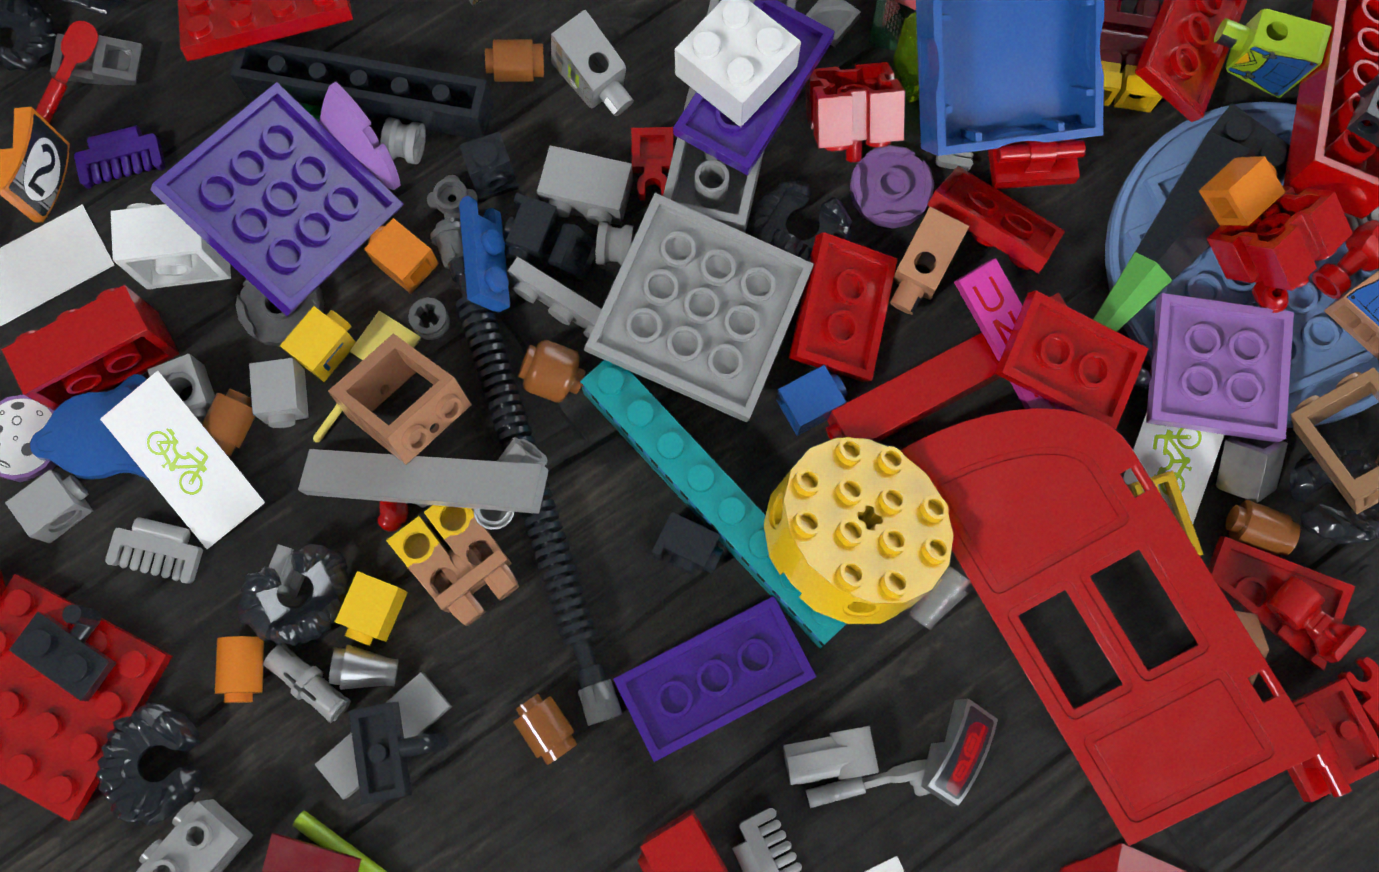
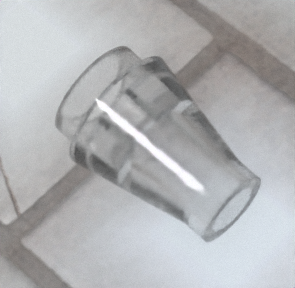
(941, 599)

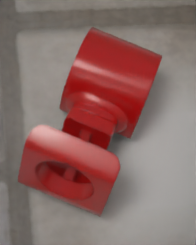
(1301, 608)

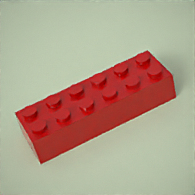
(1321, 148)

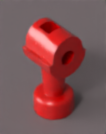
(1362, 254)

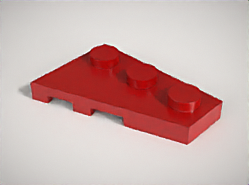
(1255, 576)

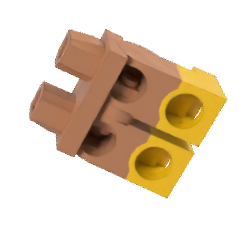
(457, 573)

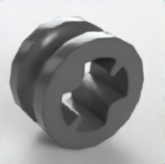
(424, 305)

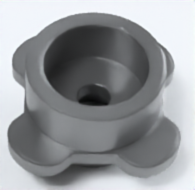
(443, 190)

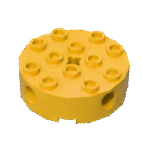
(858, 530)

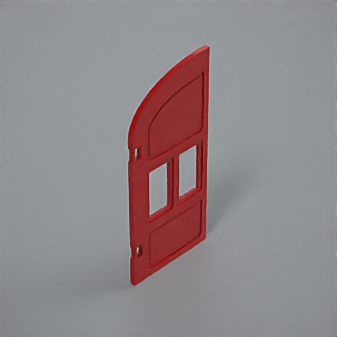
(1040, 512)

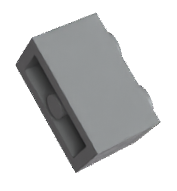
(586, 185)

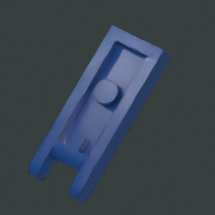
(484, 256)

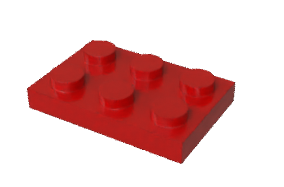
(997, 219)
(843, 307)
(1071, 359)

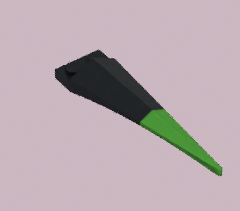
(1184, 219)

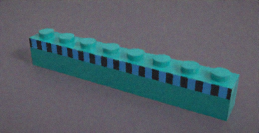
(699, 485)

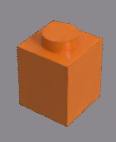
(1242, 190)
(401, 255)

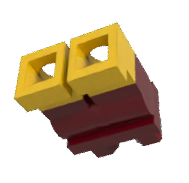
(1120, 51)

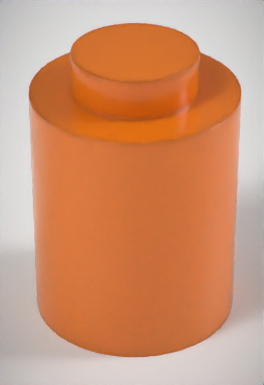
(239, 668)

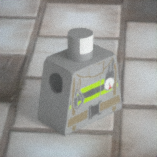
(590, 64)

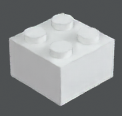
(737, 58)
(162, 248)

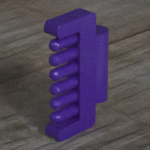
(117, 147)

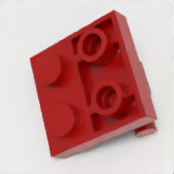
(1036, 163)
(1344, 736)

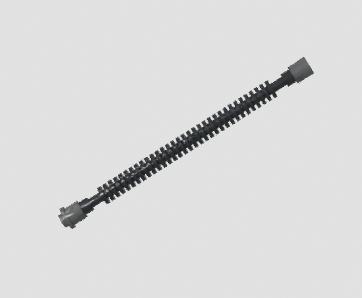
(501, 393)

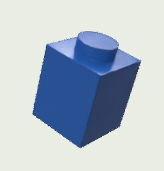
(811, 399)

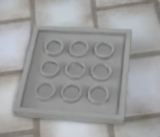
(699, 307)

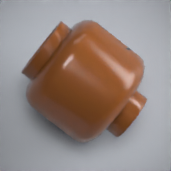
(551, 371)

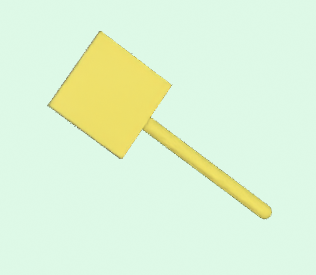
(374, 335)

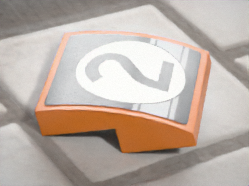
(34, 166)

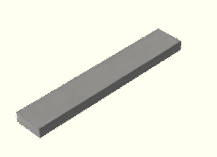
(425, 480)

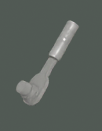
(856, 786)

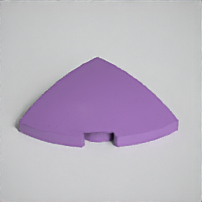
(352, 129)

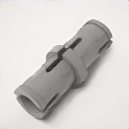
(306, 682)

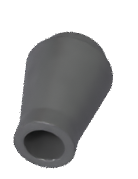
(361, 668)

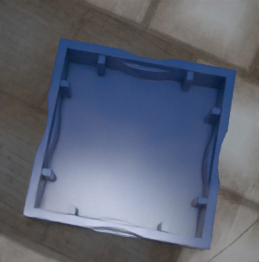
(1008, 72)

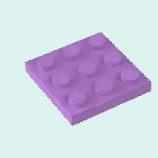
(1220, 368)

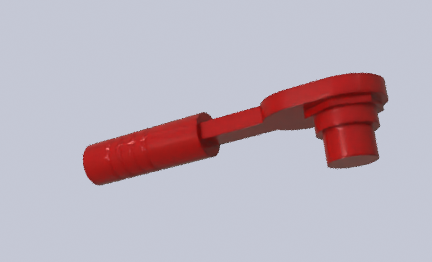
(77, 48)

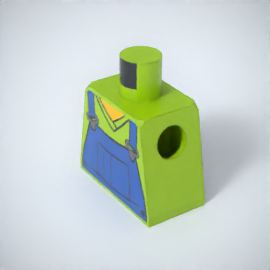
(1273, 49)

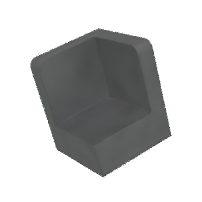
(1250, 467)

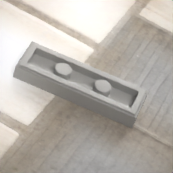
(419, 708)

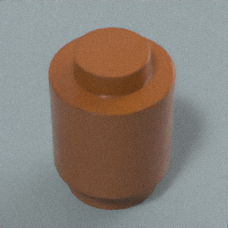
(514, 60)
(229, 419)
(1263, 528)
(545, 728)

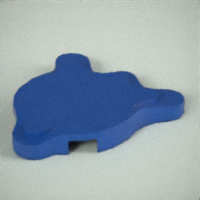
(81, 441)

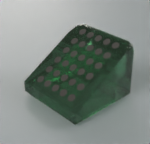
(886, 24)

